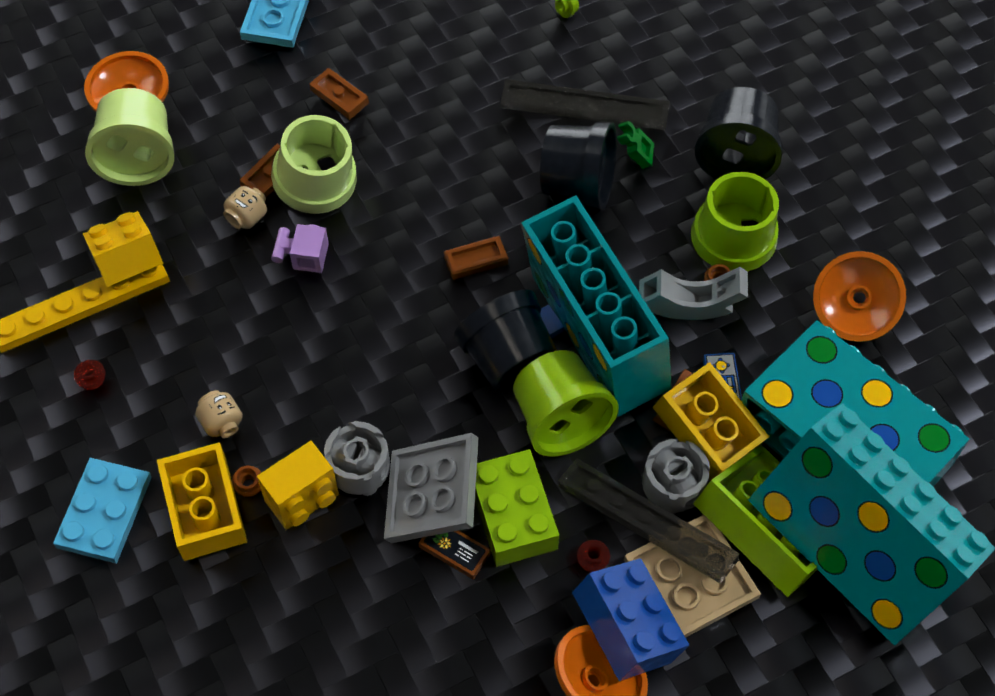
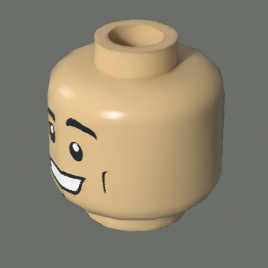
(245, 207)
(218, 414)

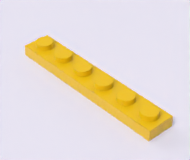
(74, 306)

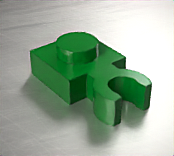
(639, 145)

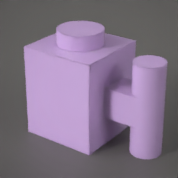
(305, 249)

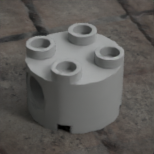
(358, 458)
(675, 475)

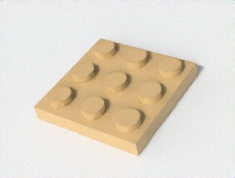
(689, 593)

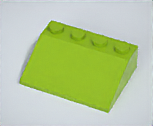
(728, 508)

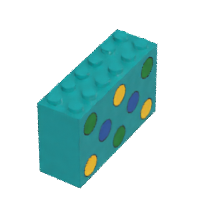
(598, 304)
(825, 372)
(870, 523)

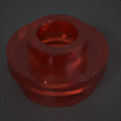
(92, 381)
(593, 564)

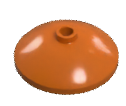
(126, 70)
(863, 274)
(587, 672)

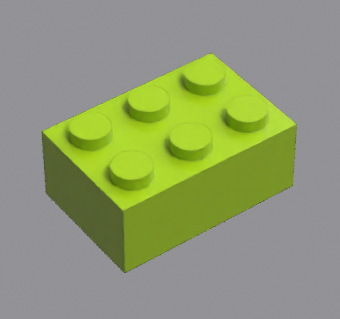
(514, 508)

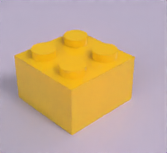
(122, 248)
(298, 485)

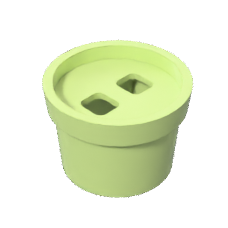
(130, 138)
(311, 188)

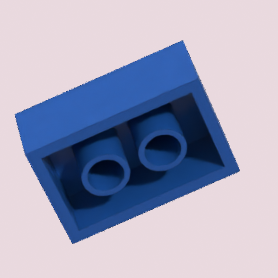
(630, 619)

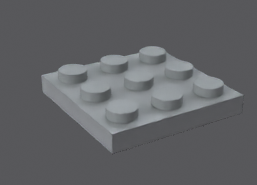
(432, 488)

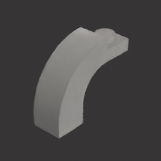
(694, 299)

